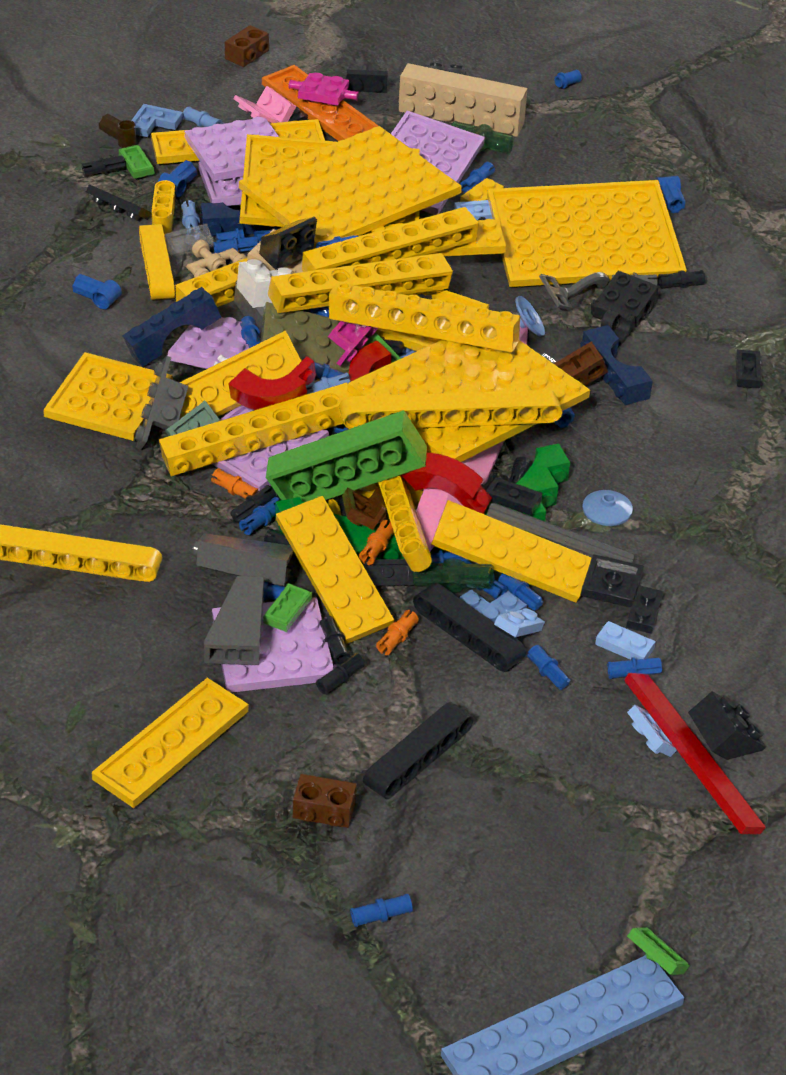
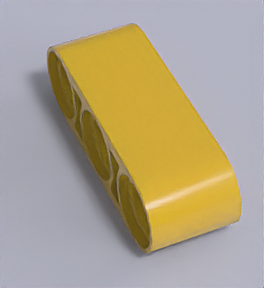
(164, 205)

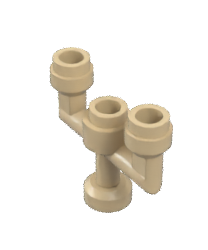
(211, 261)

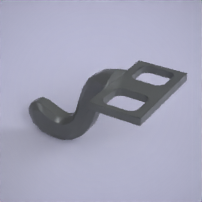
(598, 278)

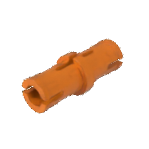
(233, 484)
(376, 543)
(397, 632)

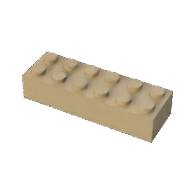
(462, 99)

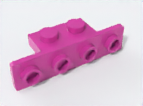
(349, 337)

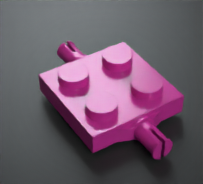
(323, 89)

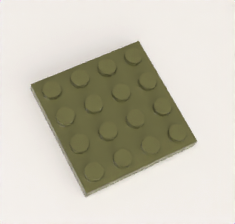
(307, 333)

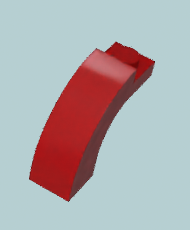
(368, 360)
(259, 392)
(452, 477)

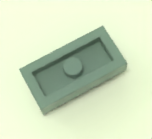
(198, 417)

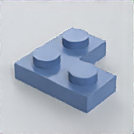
(152, 116)
(501, 605)

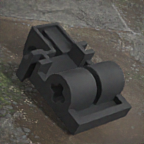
(624, 303)

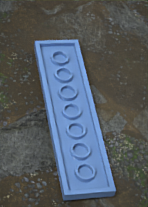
(567, 1023)

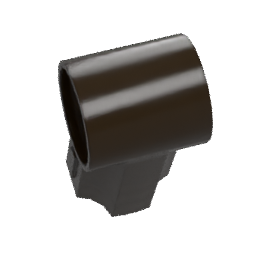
(123, 130)

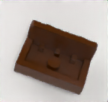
(363, 509)

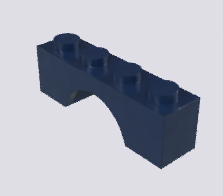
(224, 219)
(147, 339)
(627, 381)

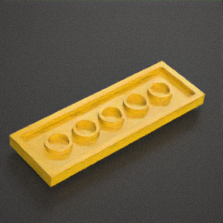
(267, 360)
(511, 551)
(334, 569)
(169, 742)

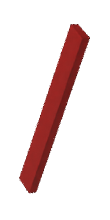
(695, 754)

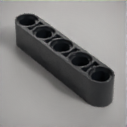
(469, 627)
(418, 750)

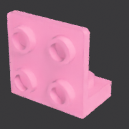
(269, 106)

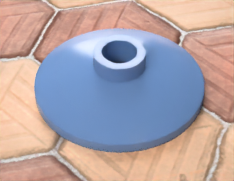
(529, 317)
(607, 508)

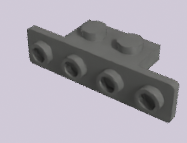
(164, 404)

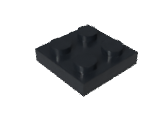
(612, 580)

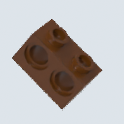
(246, 46)
(583, 364)
(324, 800)

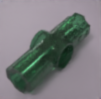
(493, 140)
(456, 575)

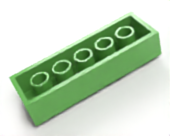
(348, 459)

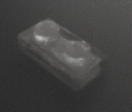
(182, 241)

